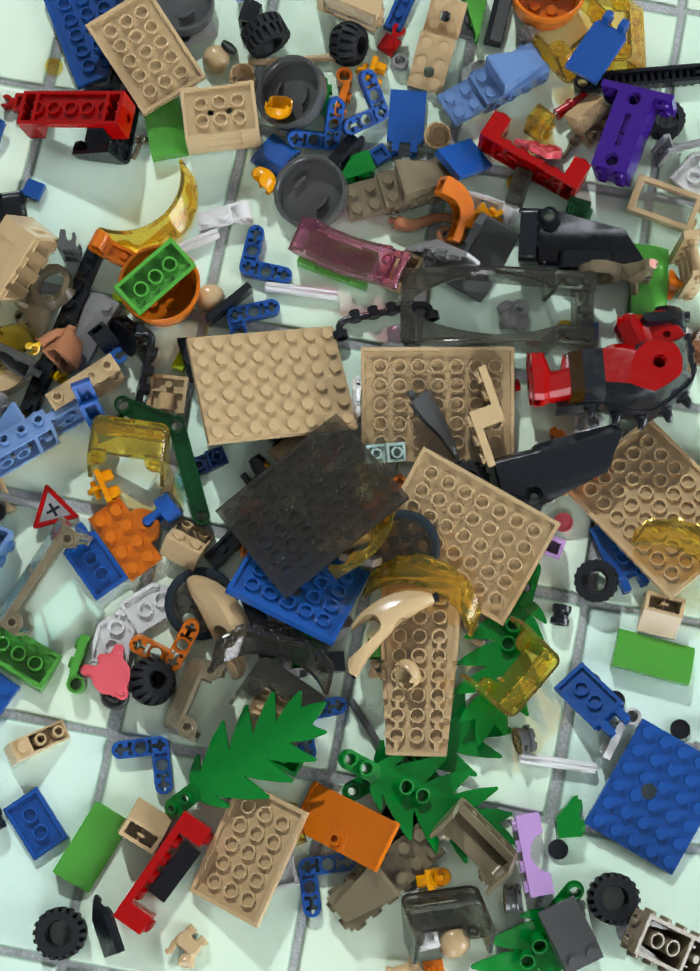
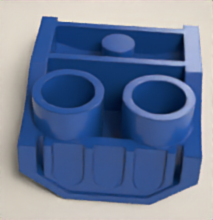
(274, 154)

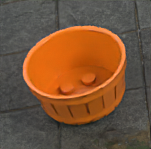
(546, 14)
(172, 306)

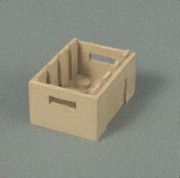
(220, 130)
(23, 253)

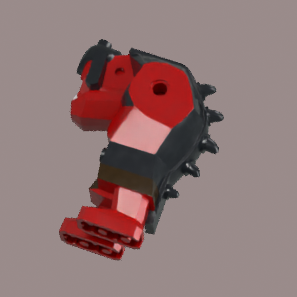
(626, 380)

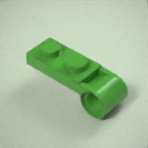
(81, 645)

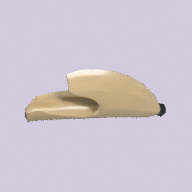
(219, 612)
(389, 613)

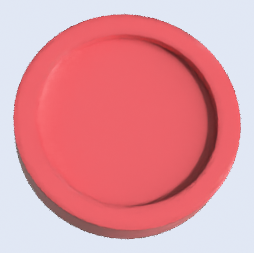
(565, 520)

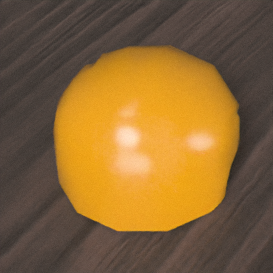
(278, 107)
(265, 178)

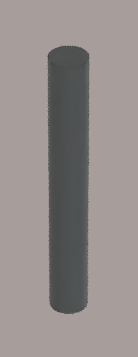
(364, 722)

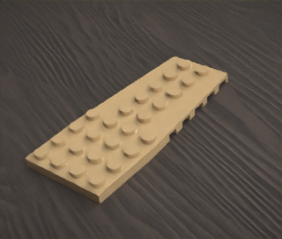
(420, 718)

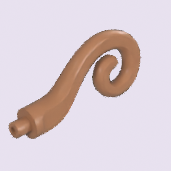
(410, 225)

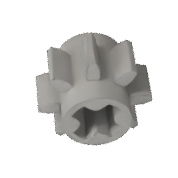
(526, 34)

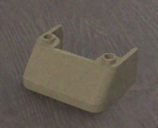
(479, 842)

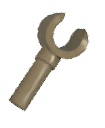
(574, 140)
(139, 144)

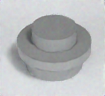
(399, 62)

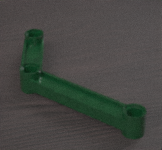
(182, 448)

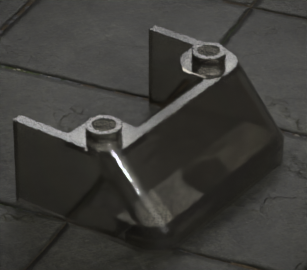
(278, 679)
(445, 910)

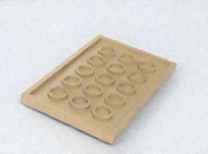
(145, 53)
(249, 856)

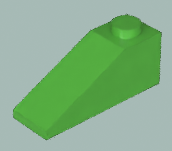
(475, 13)

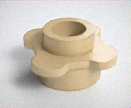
(373, 671)

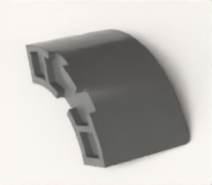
(491, 245)

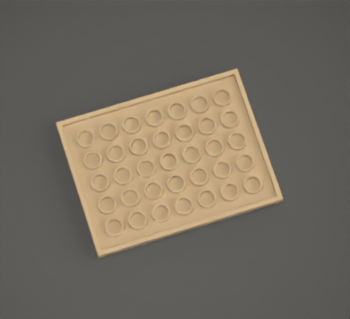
(450, 379)
(269, 384)
(644, 482)
(480, 530)

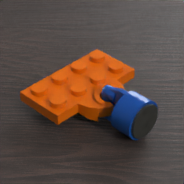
(132, 533)

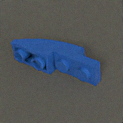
(87, 399)

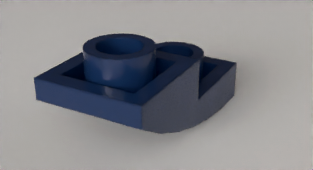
(211, 460)

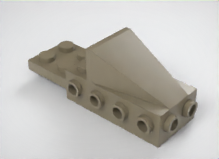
(396, 190)
(368, 890)
(661, 942)

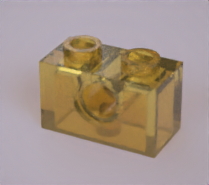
(540, 124)

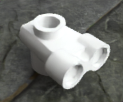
(583, 423)

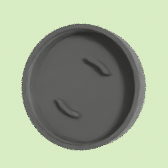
(188, 15)
(299, 80)
(312, 189)

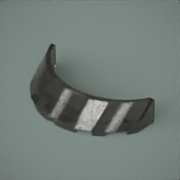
(276, 640)

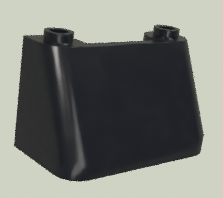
(99, 145)

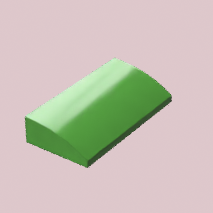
(166, 132)
(154, 276)
(655, 292)
(653, 657)
(27, 659)
(91, 847)

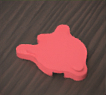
(546, 151)
(111, 673)

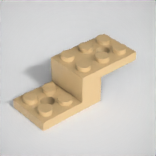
(437, 45)
(484, 416)

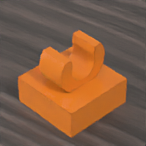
(433, 965)

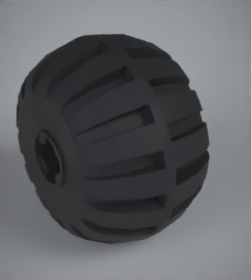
(348, 43)
(160, 675)

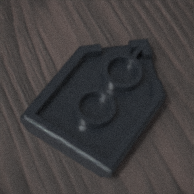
(106, 928)

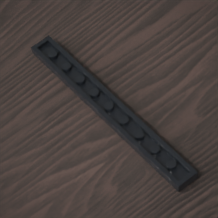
(68, 315)

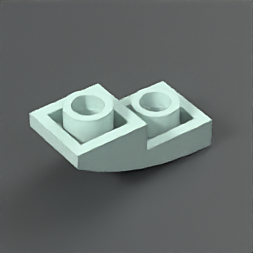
(388, 452)
(136, 473)

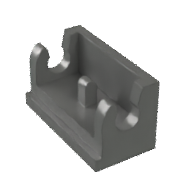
(68, 248)

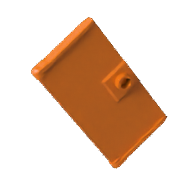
(348, 826)

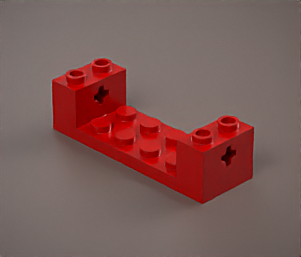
(76, 110)
(494, 144)
(130, 910)

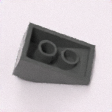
(570, 935)

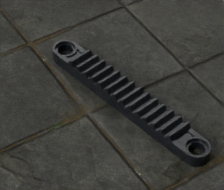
(647, 77)

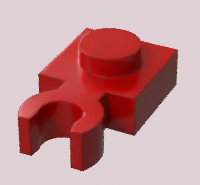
(390, 43)
(13, 103)

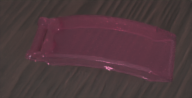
(348, 254)

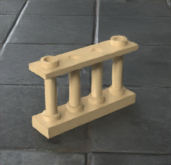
(687, 258)
(104, 376)

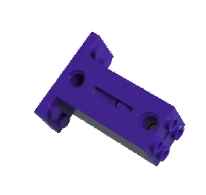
(627, 129)

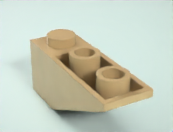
(36, 742)

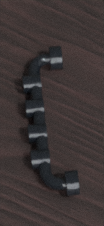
(374, 313)
(146, 369)

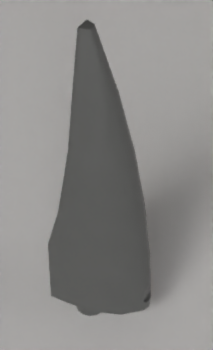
(19, 362)
(430, 413)

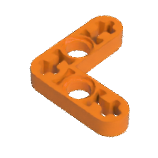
(167, 653)

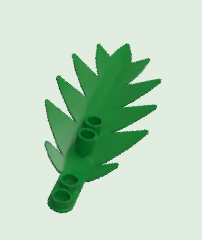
(498, 658)
(461, 740)
(249, 755)
(408, 792)
(527, 941)

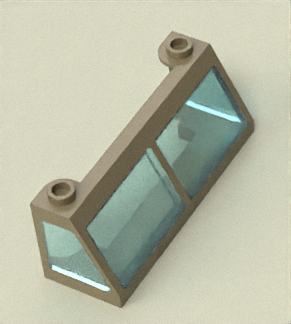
(12, 611)

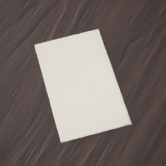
(207, 33)

